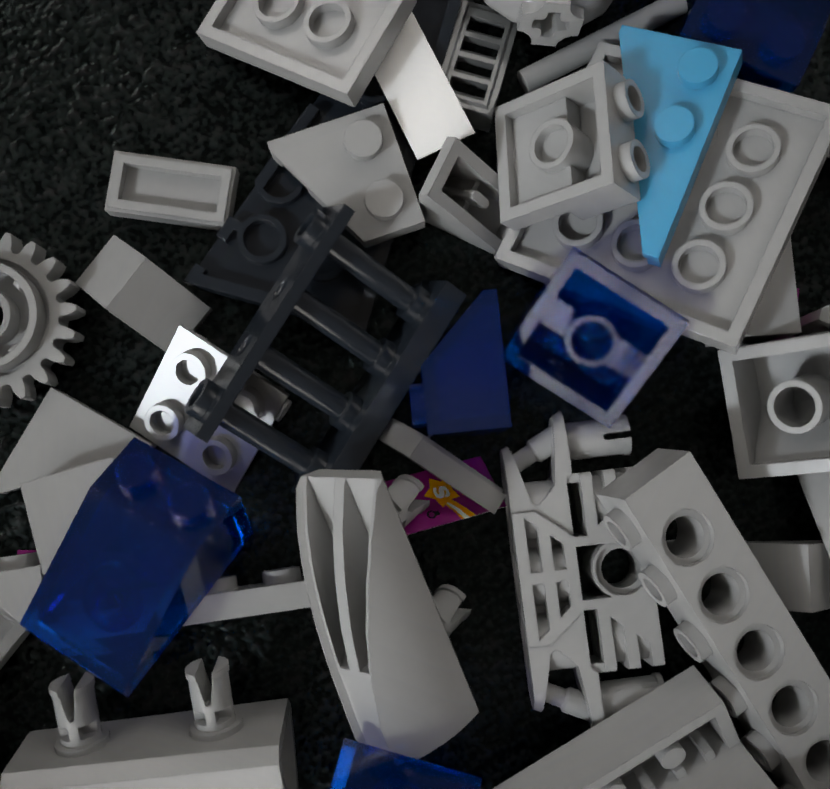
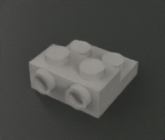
(570, 148)

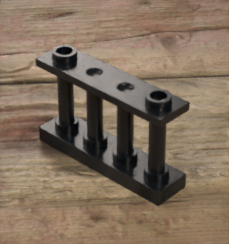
(388, 363)

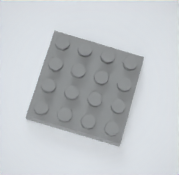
(731, 226)

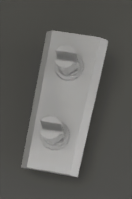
(376, 613)
(193, 749)

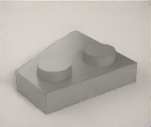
(355, 165)

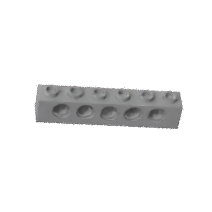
(783, 736)

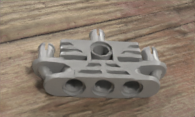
(548, 582)

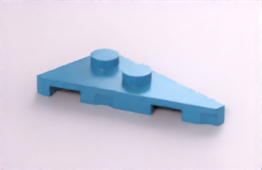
(684, 97)

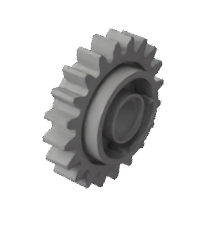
(33, 318)

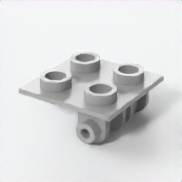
(162, 412)

